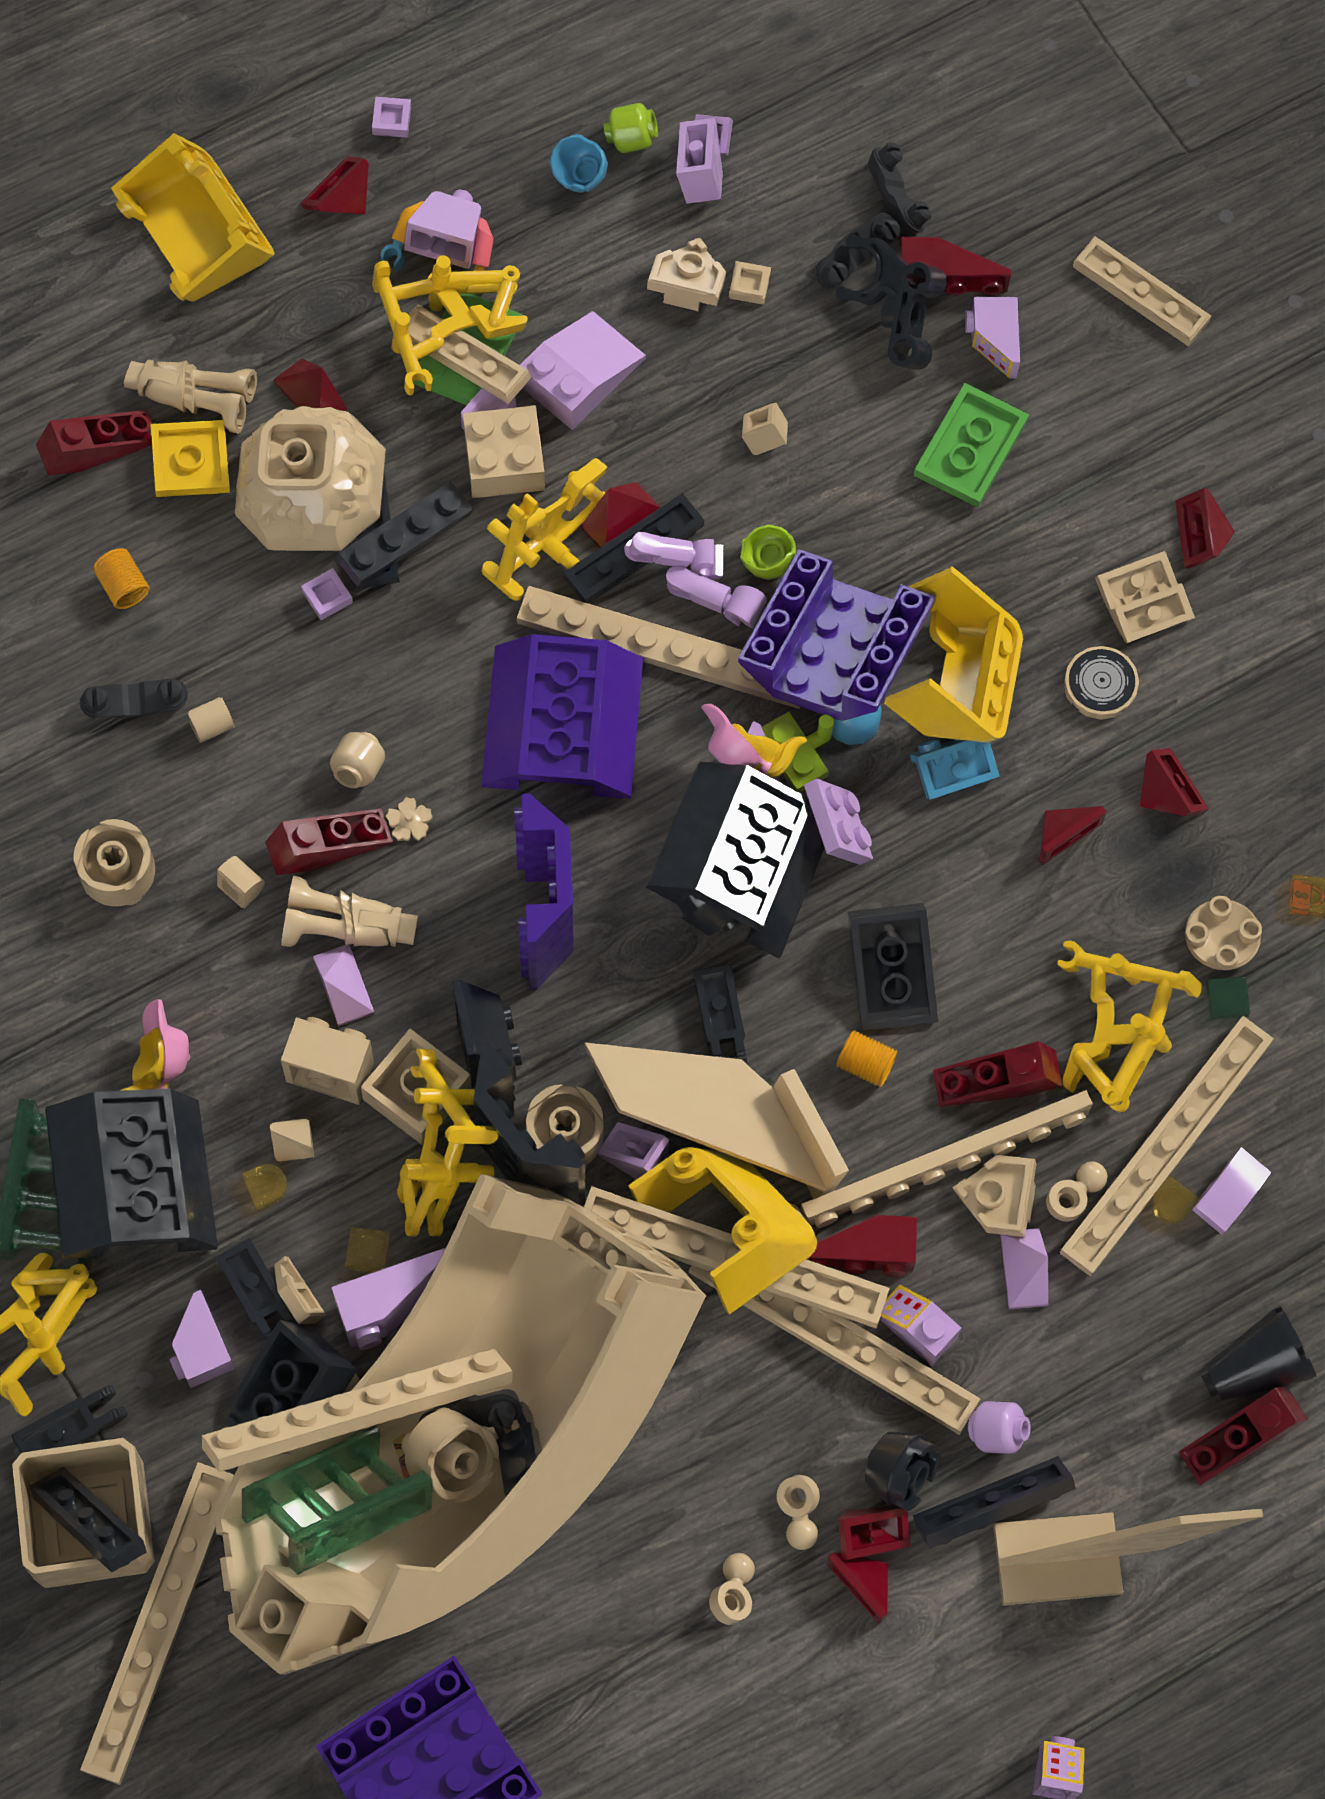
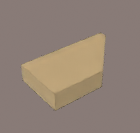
(296, 1293)

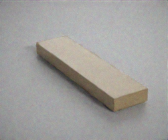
(1141, 291)
(470, 357)

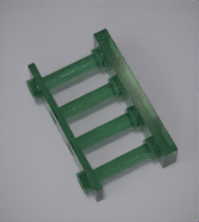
(16, 1196)
(343, 1528)

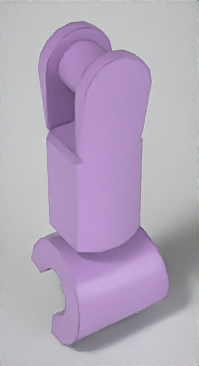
(702, 555)
(742, 606)

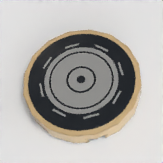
(1101, 682)

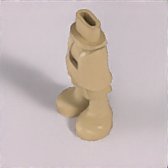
(177, 386)
(362, 922)

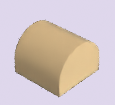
(210, 719)
(239, 881)

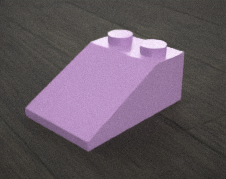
(579, 368)
(382, 1300)

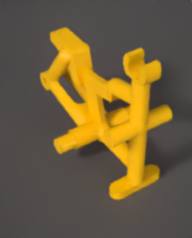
(444, 290)
(544, 529)
(1144, 1032)
(434, 1172)
(42, 1334)

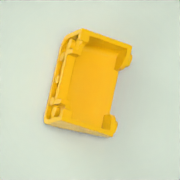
(192, 218)

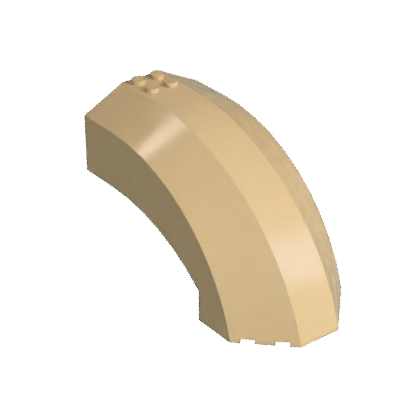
(590, 1339)

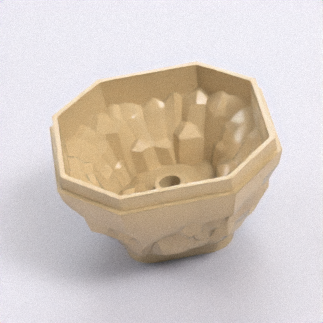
(309, 480)

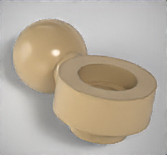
(1090, 1178)
(801, 1531)
(737, 1570)

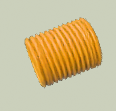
(121, 578)
(866, 1058)

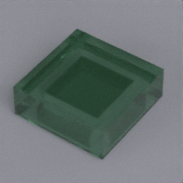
(1228, 998)

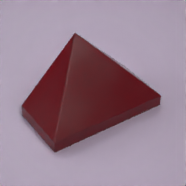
(342, 189)
(309, 386)
(617, 512)
(1201, 527)
(1168, 786)
(1066, 827)
(873, 1531)
(866, 1582)

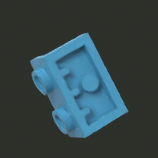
(953, 765)

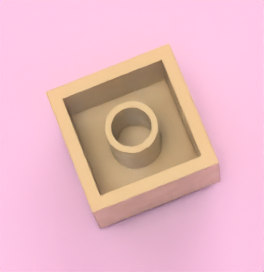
(504, 451)
(327, 1059)
(393, 1086)

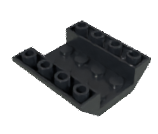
(742, 850)
(554, 1165)
(130, 1172)

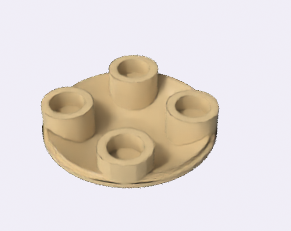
(1223, 934)

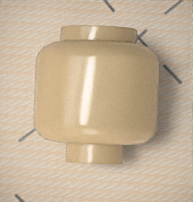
(357, 759)

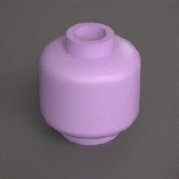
(998, 1427)

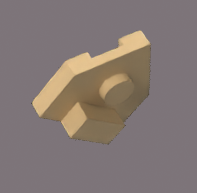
(687, 276)
(1001, 1194)

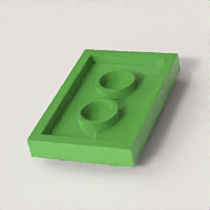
(450, 383)
(971, 445)

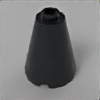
(1259, 1360)

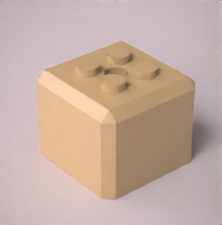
(114, 1476)

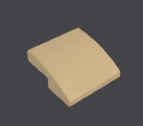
(1144, 597)

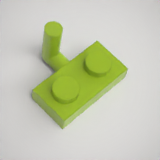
(806, 763)

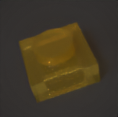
(367, 1249)

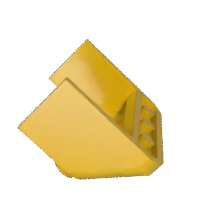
(978, 667)
(769, 1236)

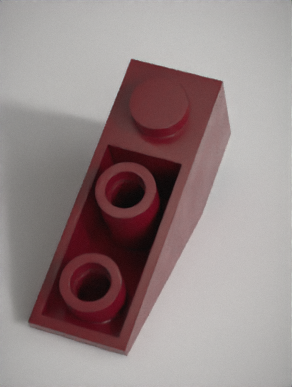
(962, 268)
(92, 440)
(323, 840)
(999, 1076)
(874, 1244)
(1244, 1434)

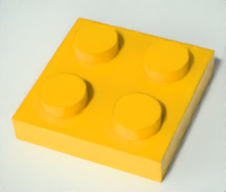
(190, 458)

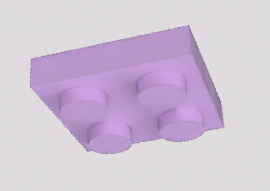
(839, 821)

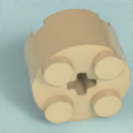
(102, 847)
(567, 1107)
(453, 1453)

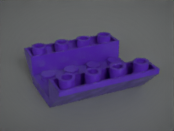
(831, 641)
(563, 714)
(545, 854)
(428, 1745)

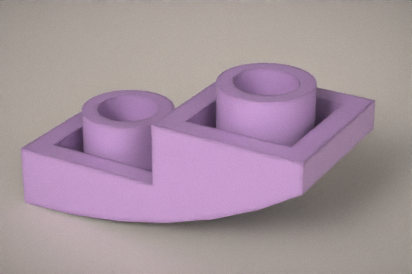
(1231, 1191)

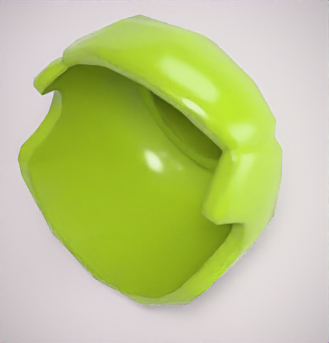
(768, 551)

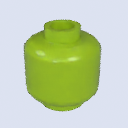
(631, 128)

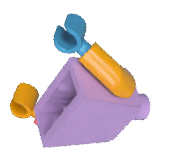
(443, 227)

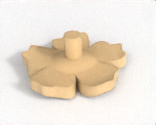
(409, 820)

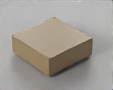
(750, 282)

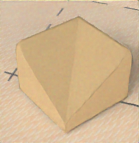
(764, 429)
(292, 1140)

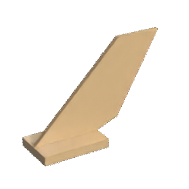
(725, 1109)
(1081, 1553)

